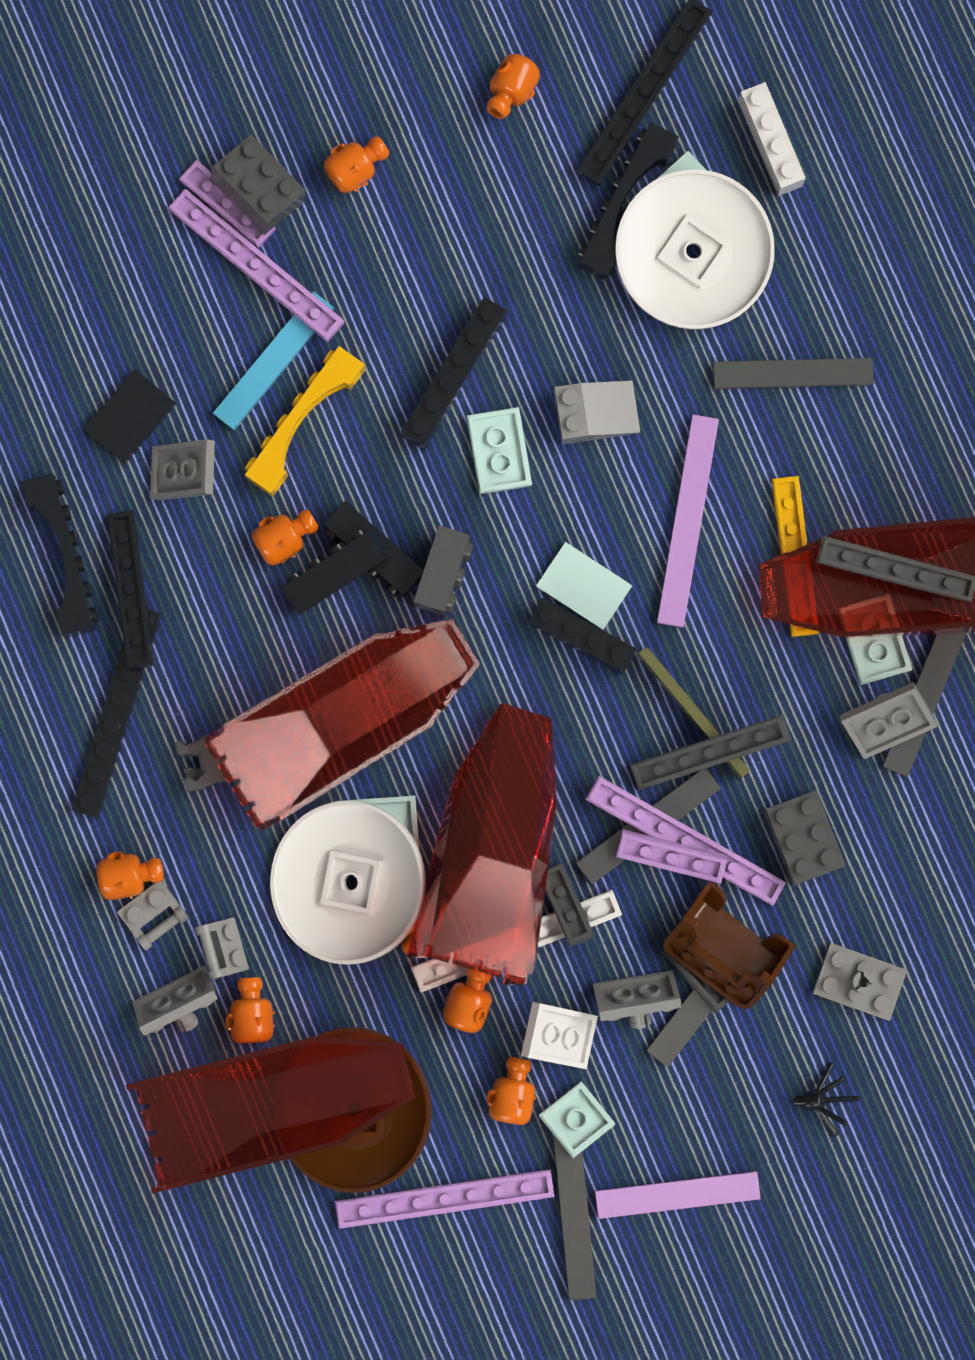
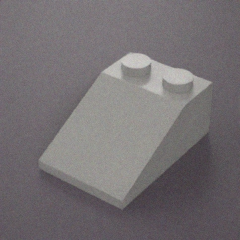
(596, 411)

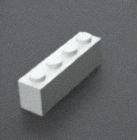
(771, 139)

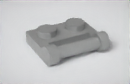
(146, 908)
(222, 948)

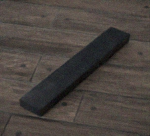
(130, 590)

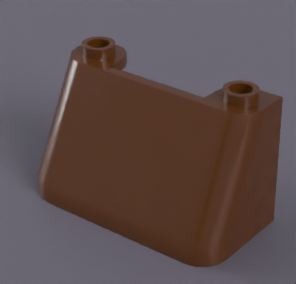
(725, 950)

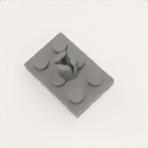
(182, 470)
(888, 720)
(859, 981)
(637, 997)
(175, 1002)

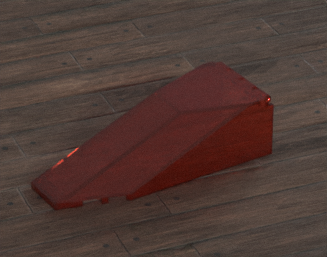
(856, 605)
(341, 718)
(493, 852)
(269, 1105)

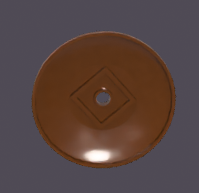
(383, 1149)

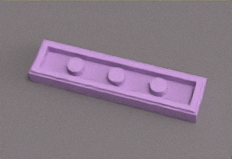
(198, 180)
(672, 856)

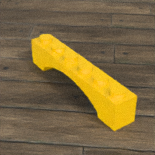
(339, 372)

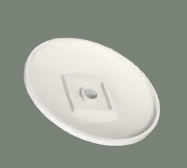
(703, 212)
(312, 887)

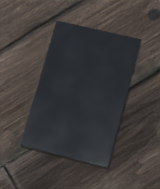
(130, 416)

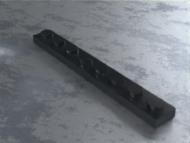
(644, 92)
(110, 732)

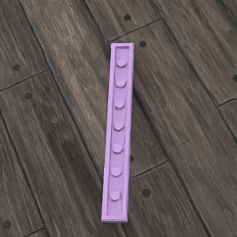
(256, 265)
(687, 521)
(662, 826)
(444, 1198)

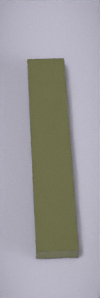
(686, 704)

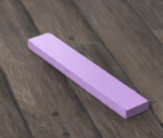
(677, 1194)

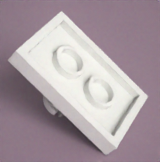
(559, 1035)

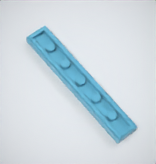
(265, 371)

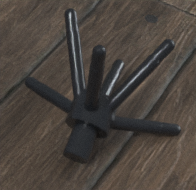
(816, 1100)

